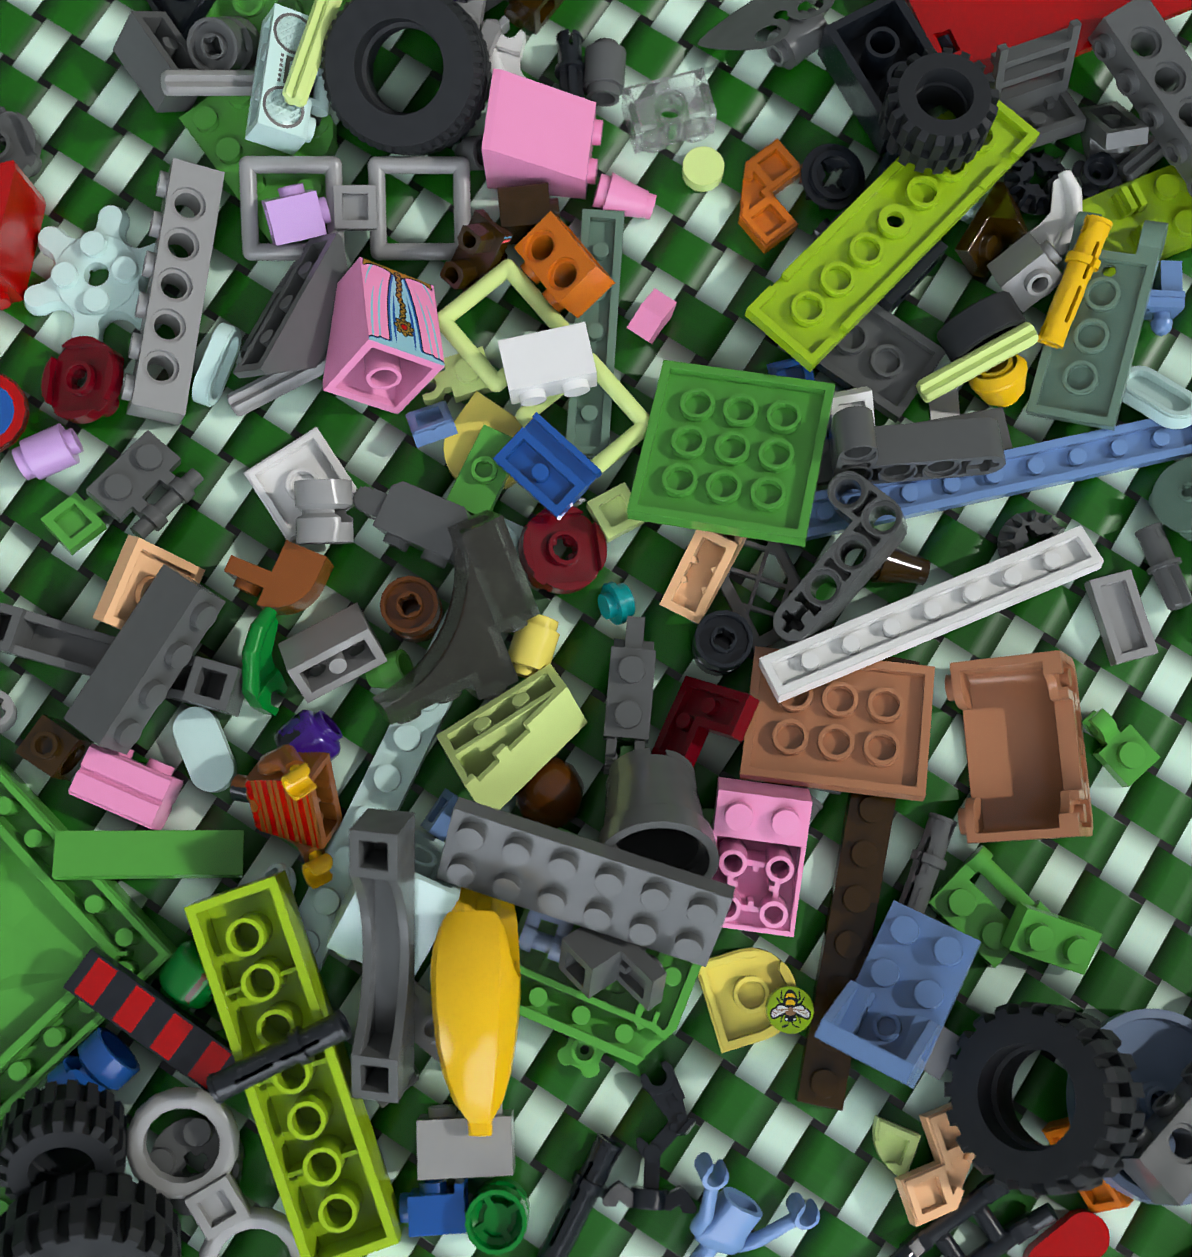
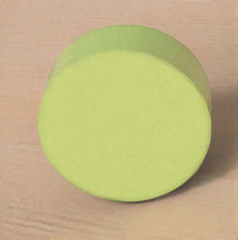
(702, 169)

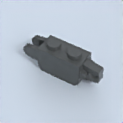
(413, 519)
(629, 690)

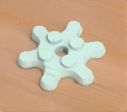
(69, 281)

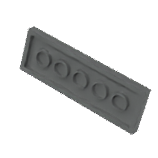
(584, 882)

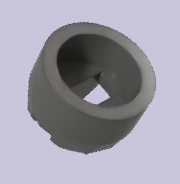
(471, 149)

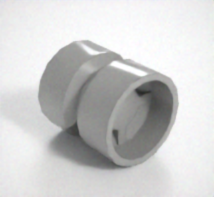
(324, 511)

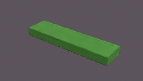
(148, 854)

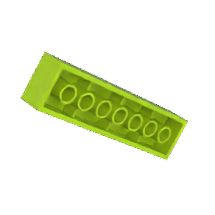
(305, 1115)

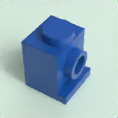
(435, 1207)

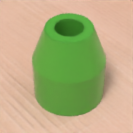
(390, 672)

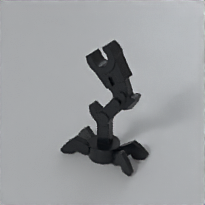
(649, 1196)

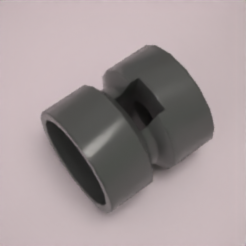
(223, 43)

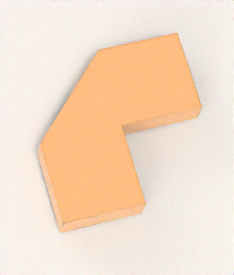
(936, 1186)

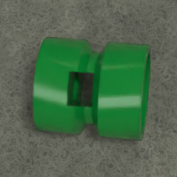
(497, 1216)

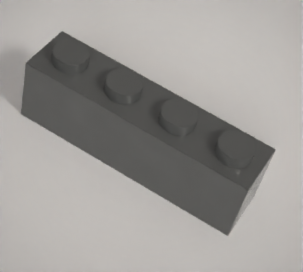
(144, 660)

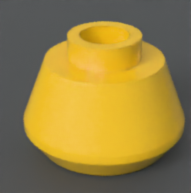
(1003, 383)

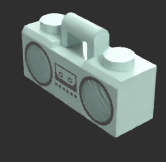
(269, 116)

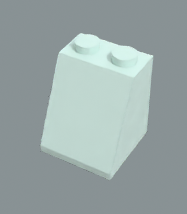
(432, 903)

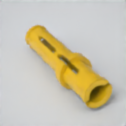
(1080, 266)

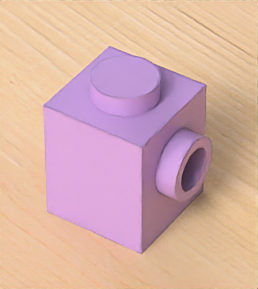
(295, 214)

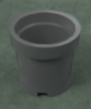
(658, 812)

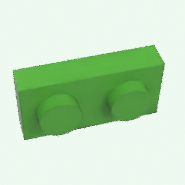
(1051, 938)

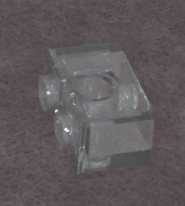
(683, 94)

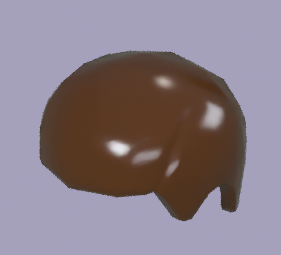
(552, 794)

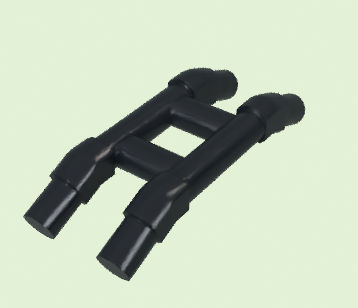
(976, 1205)

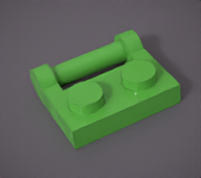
(971, 912)

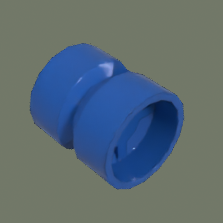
(101, 1060)

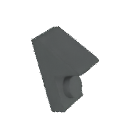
(1112, 130)

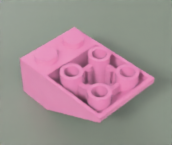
(761, 852)

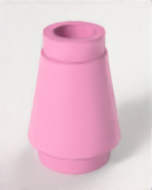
(622, 195)

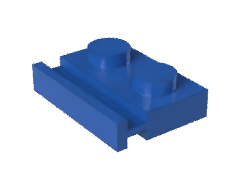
(547, 466)

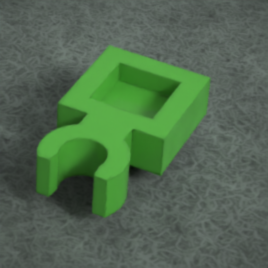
(75, 522)

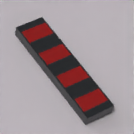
(149, 1017)

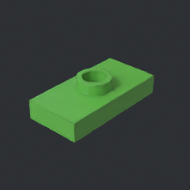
(480, 477)

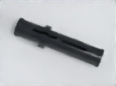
(298, 1047)
(582, 1196)

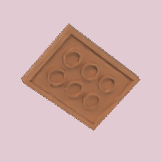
(847, 735)

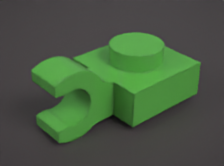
(1121, 751)

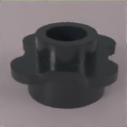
(1104, 166)

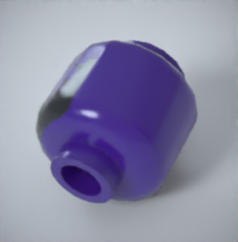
(311, 733)

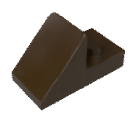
(993, 226)

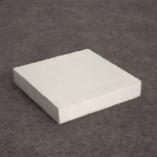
(300, 460)

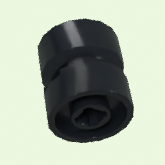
(721, 642)

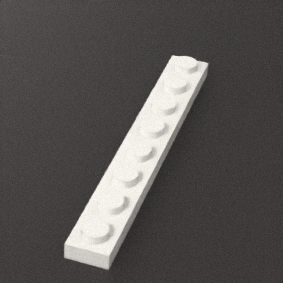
(929, 613)

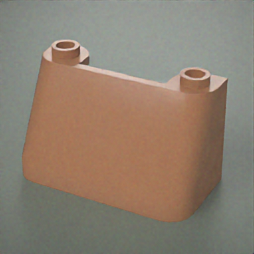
(1022, 748)

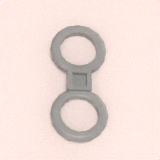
(211, 1195)

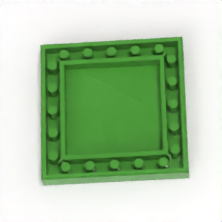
(44, 938)

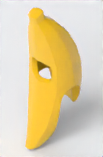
(476, 1004)

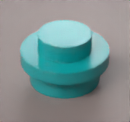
(616, 602)

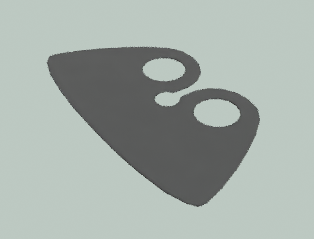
(740, 28)

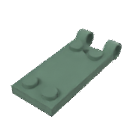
(1091, 372)

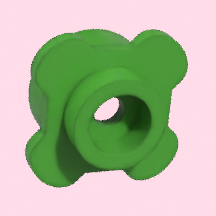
(587, 1063)

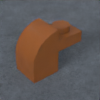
(291, 585)

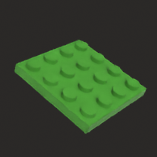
(732, 452)

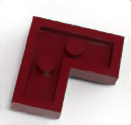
(700, 710)

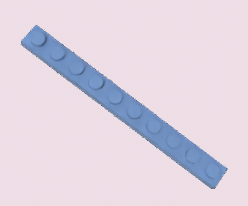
(1025, 471)

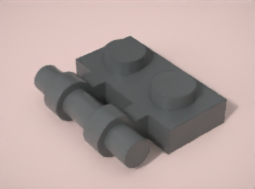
(135, 476)

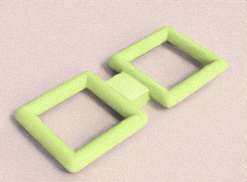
(496, 379)

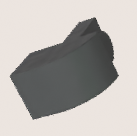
(598, 960)

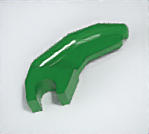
(258, 668)

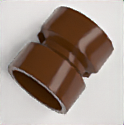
(412, 609)

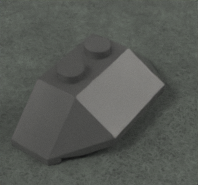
(298, 316)

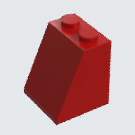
(20, 224)

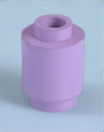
(47, 452)

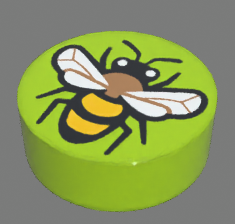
(789, 1009)

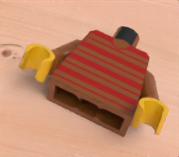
(296, 800)

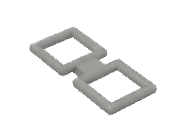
(353, 205)

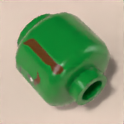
(185, 979)

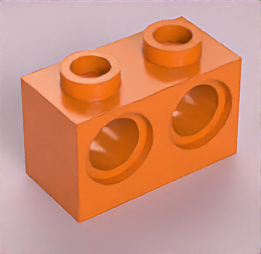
(558, 257)

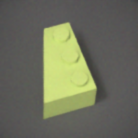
(512, 737)

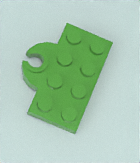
(220, 131)

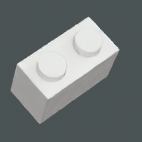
(548, 364)

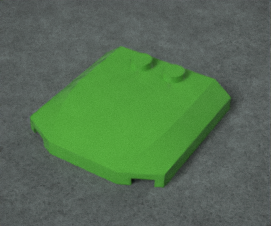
(611, 1017)

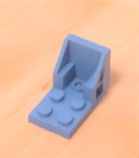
(901, 994)

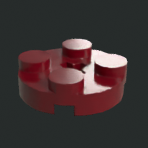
(103, 384)
(545, 568)

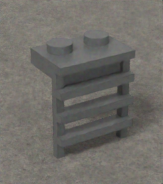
(1035, 83)

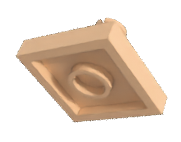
(132, 576)

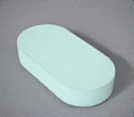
(216, 365)
(1158, 398)
(204, 749)

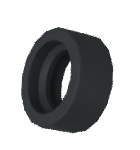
(979, 324)

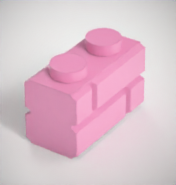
(127, 786)

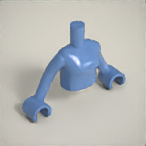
(729, 1217)

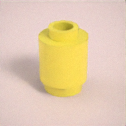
(534, 645)

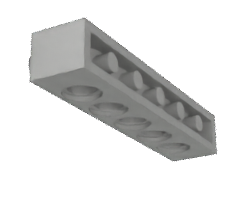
(201, 192)

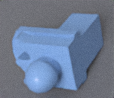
(1166, 297)

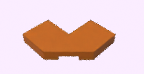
(760, 211)

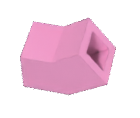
(652, 316)

